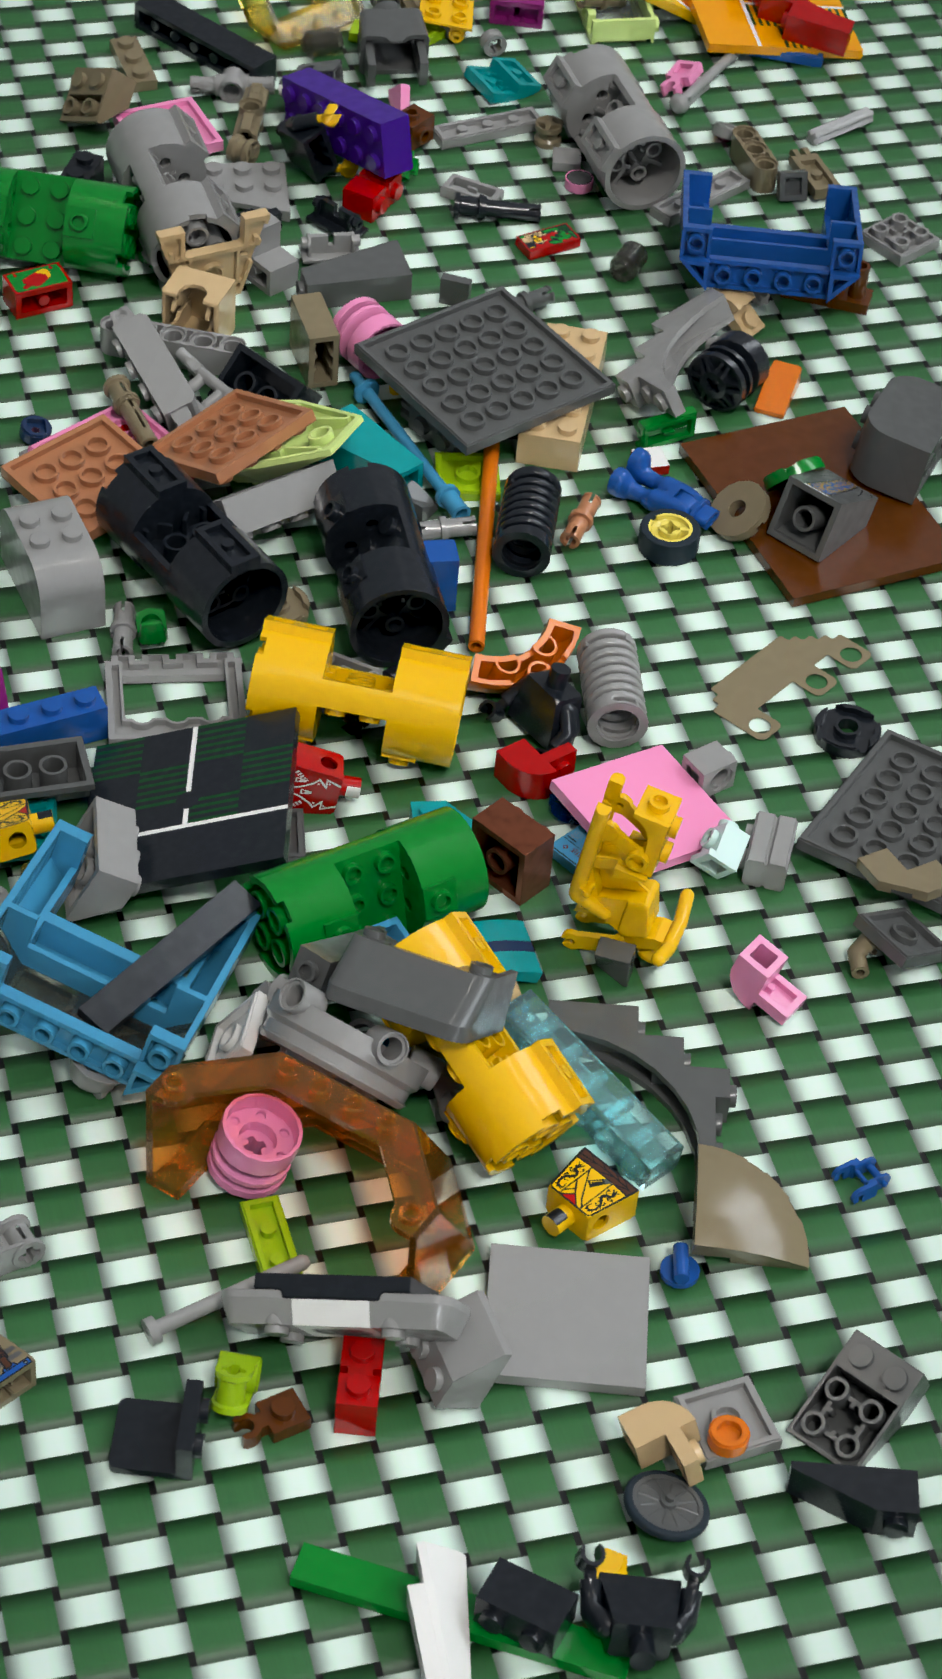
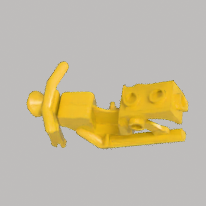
(614, 871)

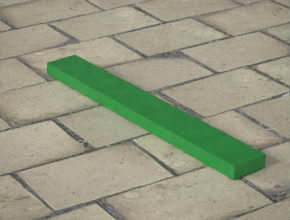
(385, 1592)

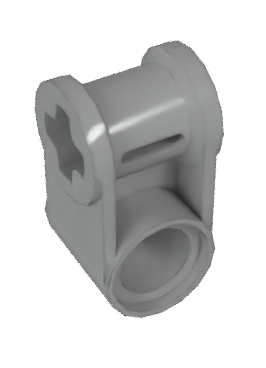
(16, 1243)

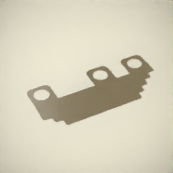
(773, 670)

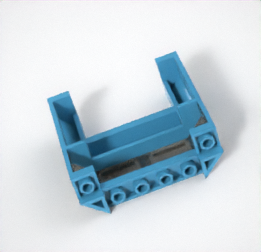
(58, 966)

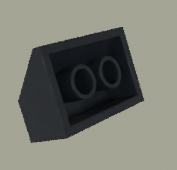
(258, 375)

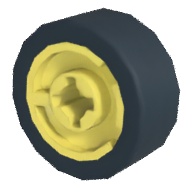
(669, 537)

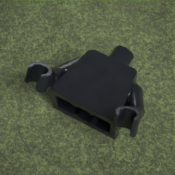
(542, 706)
(638, 1613)

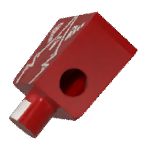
(321, 780)

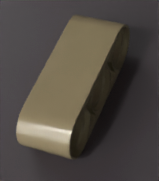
(753, 159)

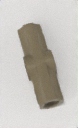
(252, 111)

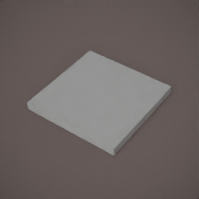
(571, 1318)

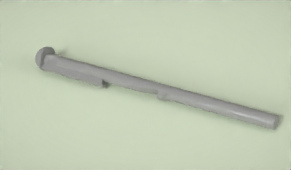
(680, 103)

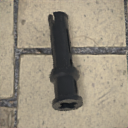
(482, 207)

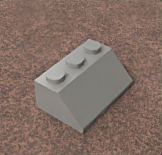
(110, 864)

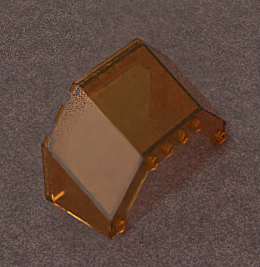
(428, 1206)

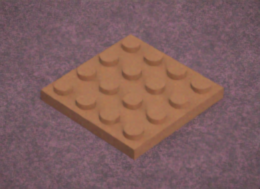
(233, 435)
(73, 466)

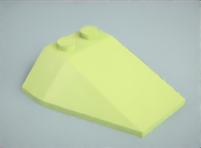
(315, 443)

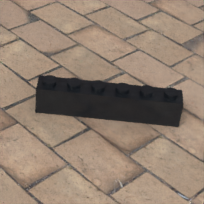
(202, 38)

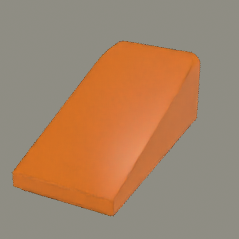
(778, 389)

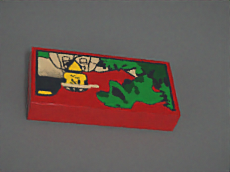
(548, 241)

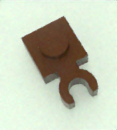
(274, 1416)

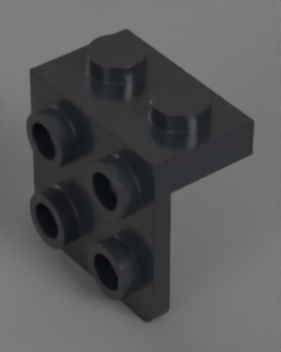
(160, 1435)

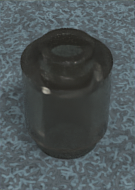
(322, 41)
(628, 261)

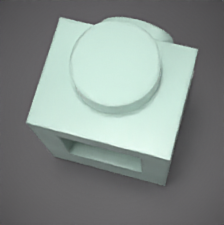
(721, 849)

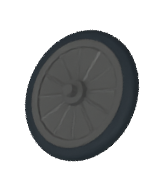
(666, 1506)

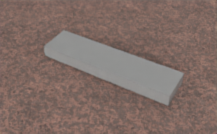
(485, 128)
(724, 186)

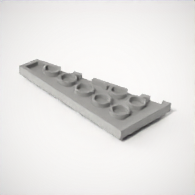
(252, 184)

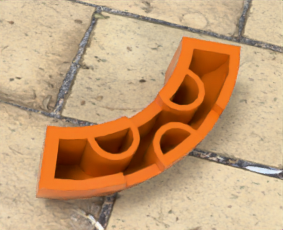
(499, 673)

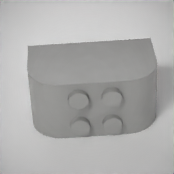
(53, 566)

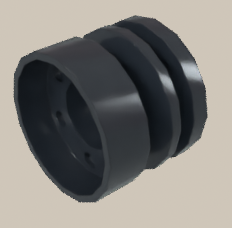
(728, 370)

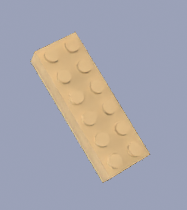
(562, 439)

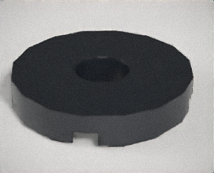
(842, 744)

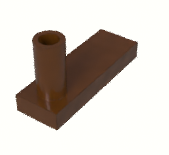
(853, 299)

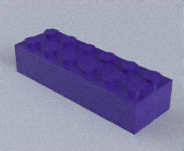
(368, 130)

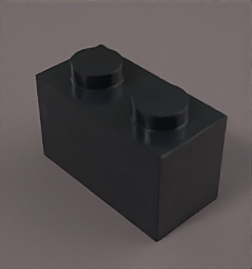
(525, 1608)

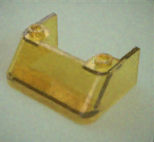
(289, 29)

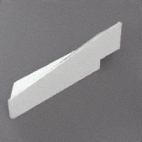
(440, 1613)

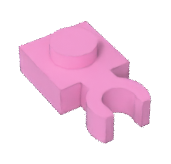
(681, 75)

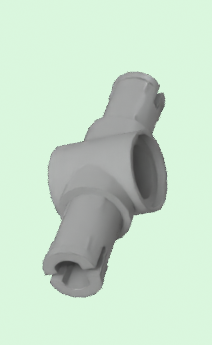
(220, 83)

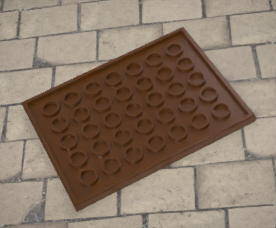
(894, 545)

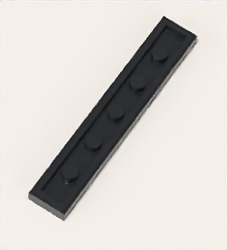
(169, 959)

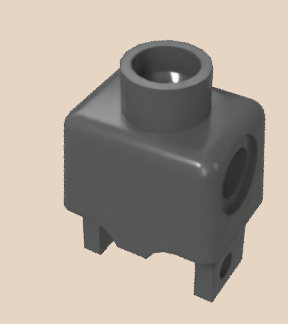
(392, 42)

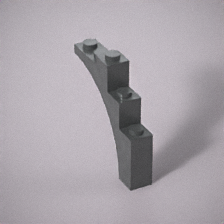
(657, 1063)

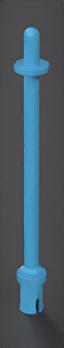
(446, 495)

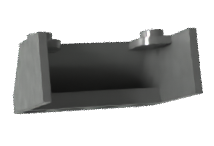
(420, 991)

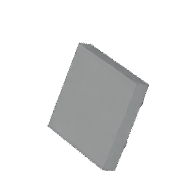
(899, 239)

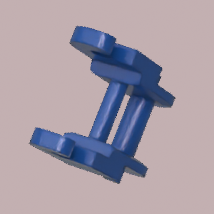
(856, 1168)

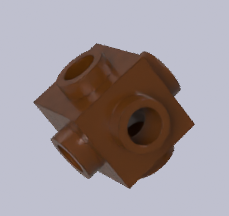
(421, 125)

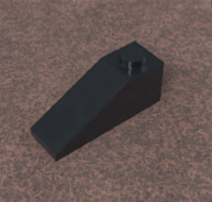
(867, 1497)

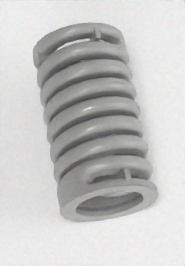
(612, 688)

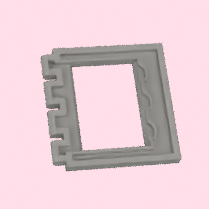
(161, 669)

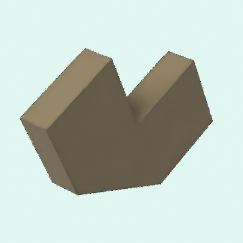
(888, 873)

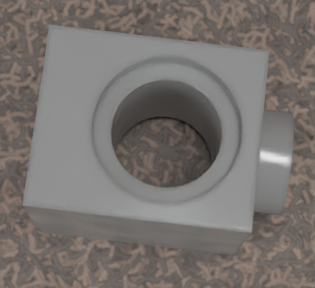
(711, 767)

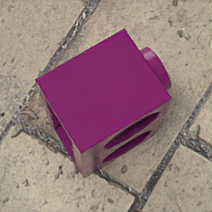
(517, 13)

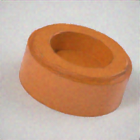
(728, 1436)

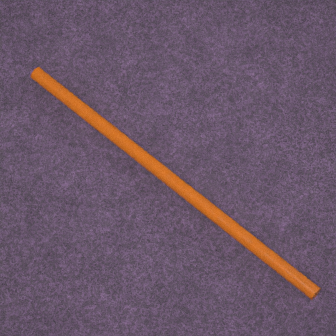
(483, 552)

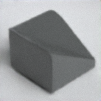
(423, 503)
(616, 959)

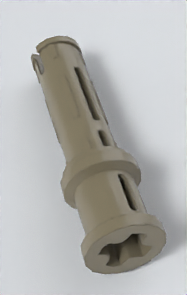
(127, 404)

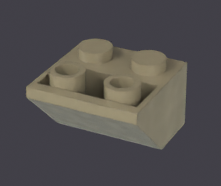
(97, 95)

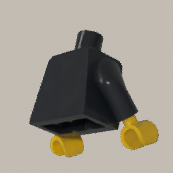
(309, 144)

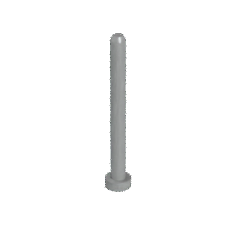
(155, 1329)

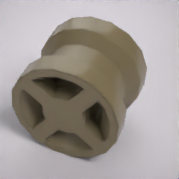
(548, 132)
(242, 149)

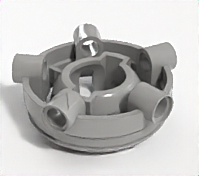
(341, 1051)

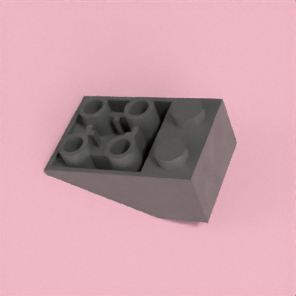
(859, 1403)

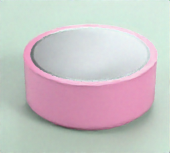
(579, 182)

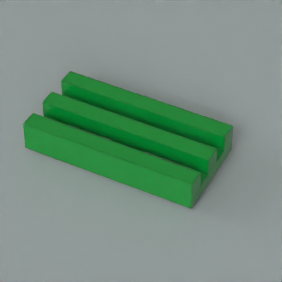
(667, 427)

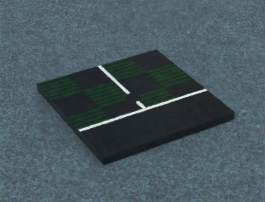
(206, 797)

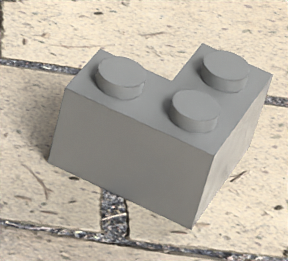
(272, 265)

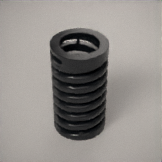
(527, 522)

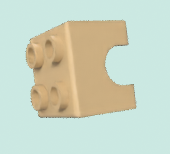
(199, 301)

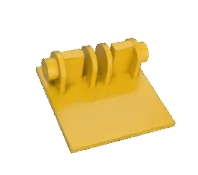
(451, 14)

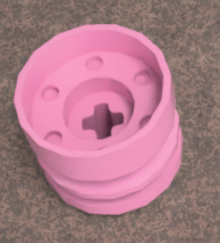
(358, 322)
(254, 1146)

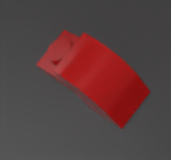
(528, 772)

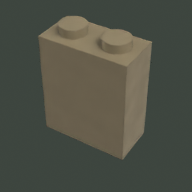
(314, 340)

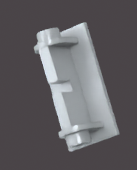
(316, 248)

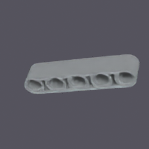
(207, 347)

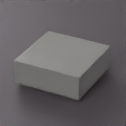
(566, 159)

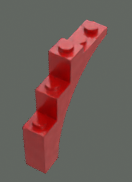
(808, 24)

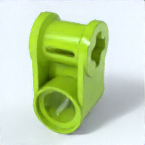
(235, 1382)

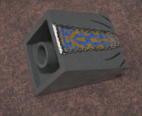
(820, 513)

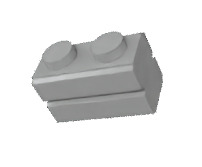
(768, 851)

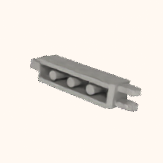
(154, 367)

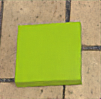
(464, 473)

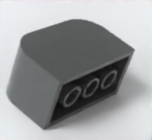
(900, 438)

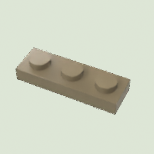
(133, 62)

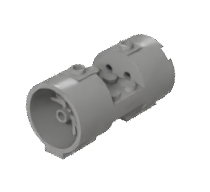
(615, 126)
(165, 160)

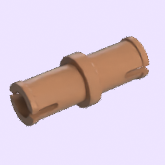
(580, 520)

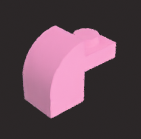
(758, 981)

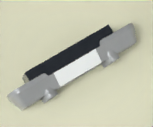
(344, 1305)

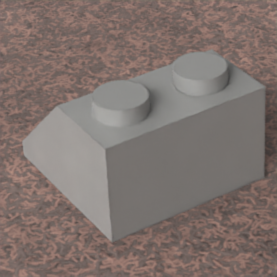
(465, 1369)

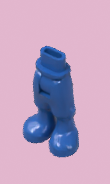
(664, 492)

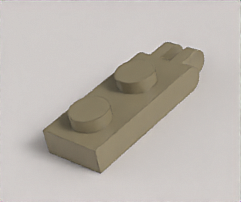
(818, 173)

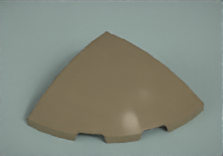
(744, 1214)

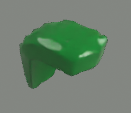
(151, 626)

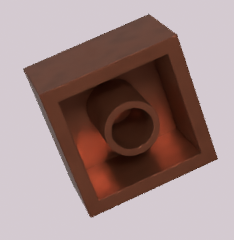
(514, 850)

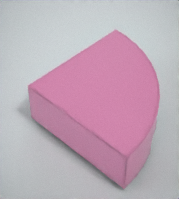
(399, 96)

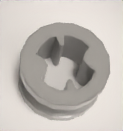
(493, 50)

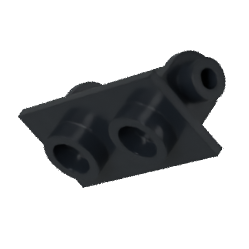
(327, 217)

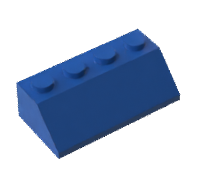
(56, 717)

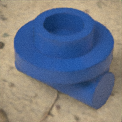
(679, 1268)

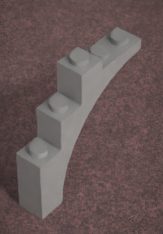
(674, 341)

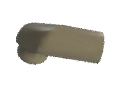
(857, 956)

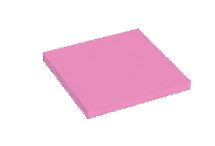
(651, 767)

